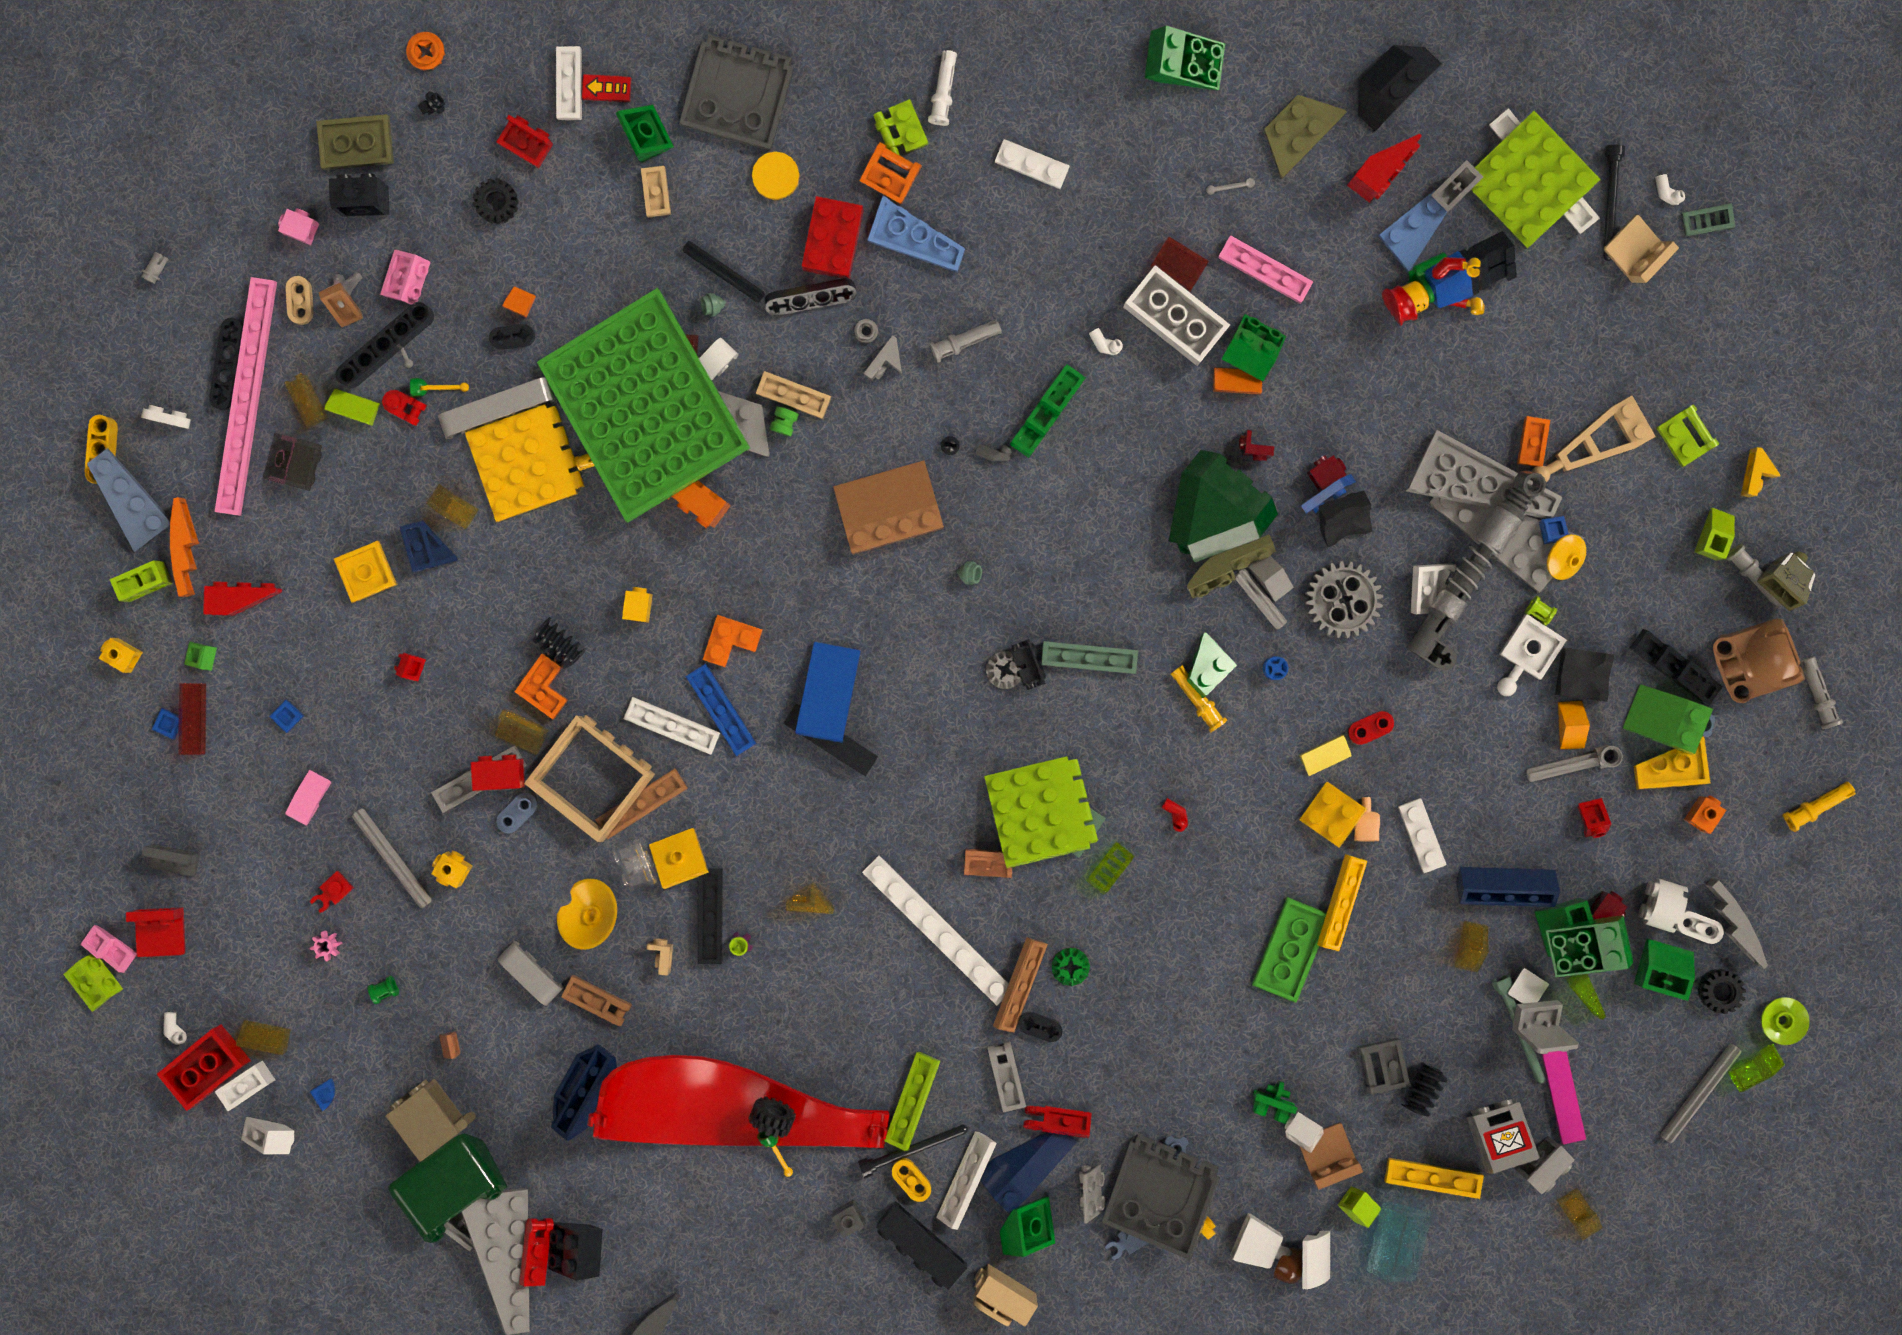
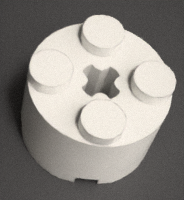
(1664, 905)

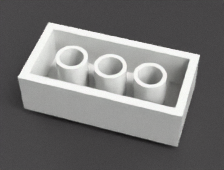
(1176, 315)

